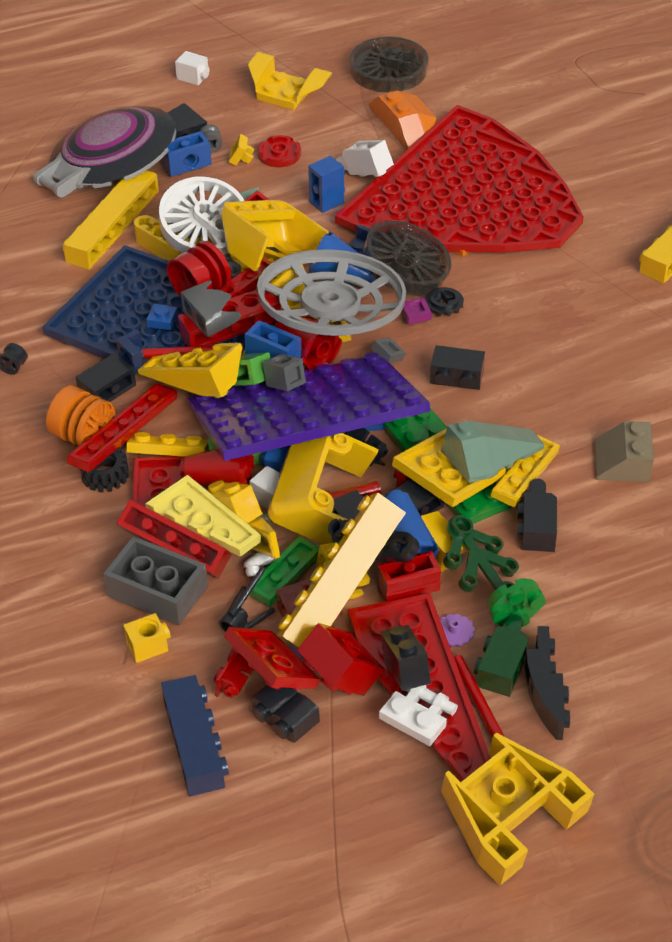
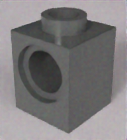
(284, 372)

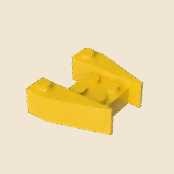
(503, 796)

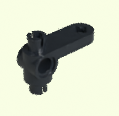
(391, 549)

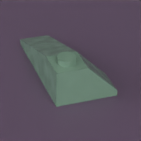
(485, 448)

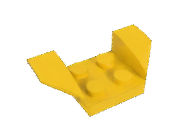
(280, 87)

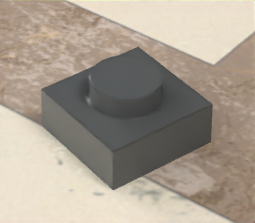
(388, 349)

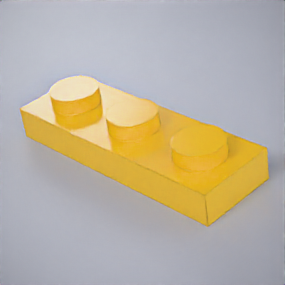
(166, 445)

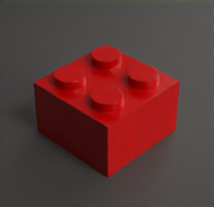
(340, 660)

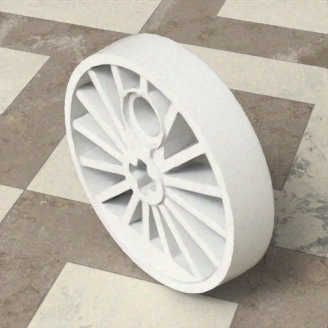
(194, 214)

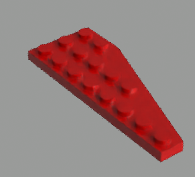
(461, 740)

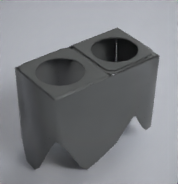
(205, 308)

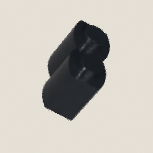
(286, 711)

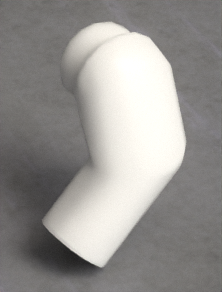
(252, 564)

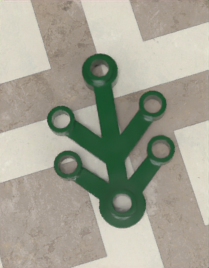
(462, 532)

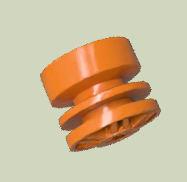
(77, 415)

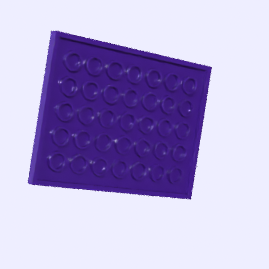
(329, 403)

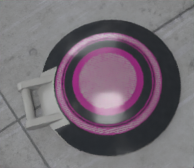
(108, 148)

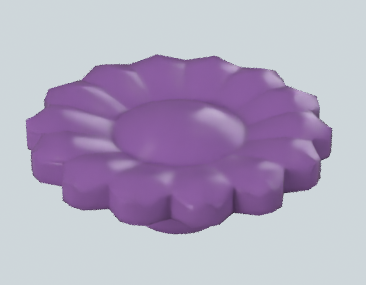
(457, 629)

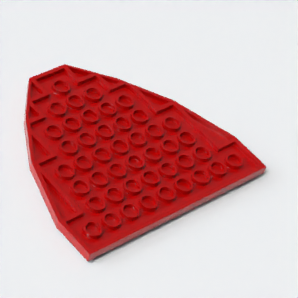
(471, 190)

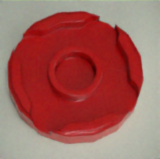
(279, 151)

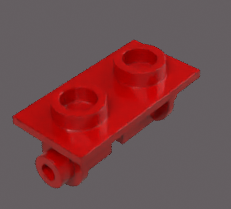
(229, 678)

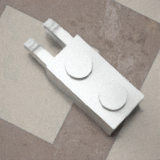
(366, 158)

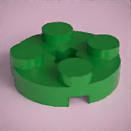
(520, 599)

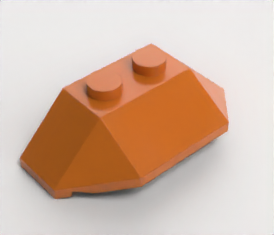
(404, 116)

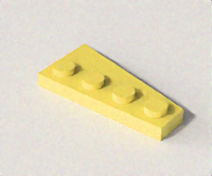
(205, 515)

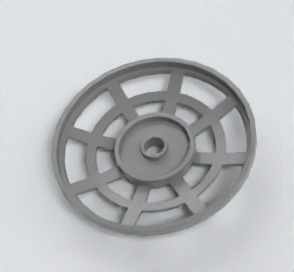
(331, 299)

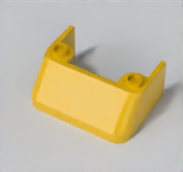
(267, 223)
(297, 500)

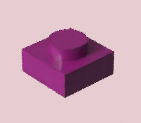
(416, 311)

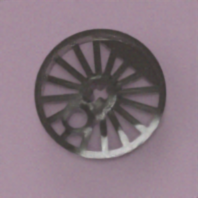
(388, 57)
(411, 253)

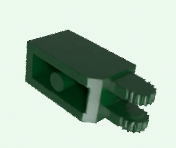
(502, 658)

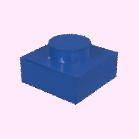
(162, 317)

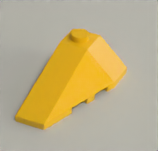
(198, 371)

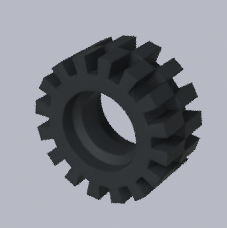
(108, 478)

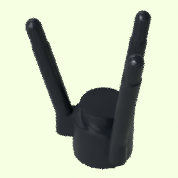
(238, 616)

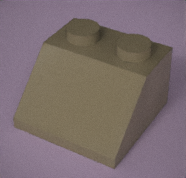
(625, 453)

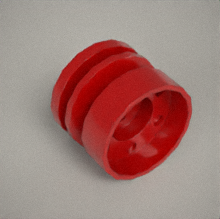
(198, 266)

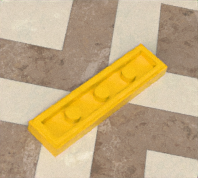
(517, 479)

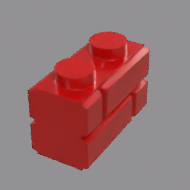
(409, 578)

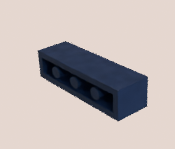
(193, 735)

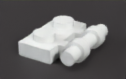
(414, 719)

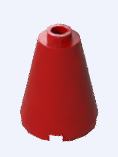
(315, 348)
(210, 467)

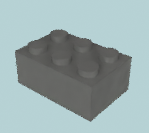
(156, 580)

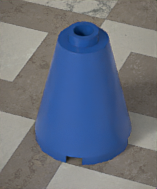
(333, 242)
(412, 522)

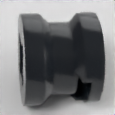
(12, 358)

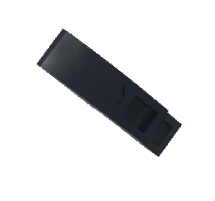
(546, 685)

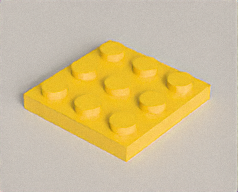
(435, 472)

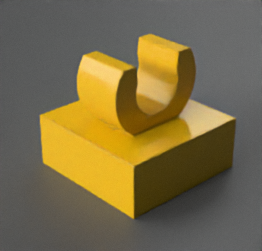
(240, 151)

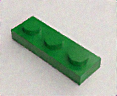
(285, 570)

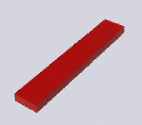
(121, 427)

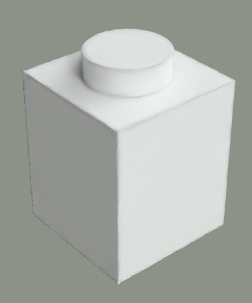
(192, 68)
(264, 485)

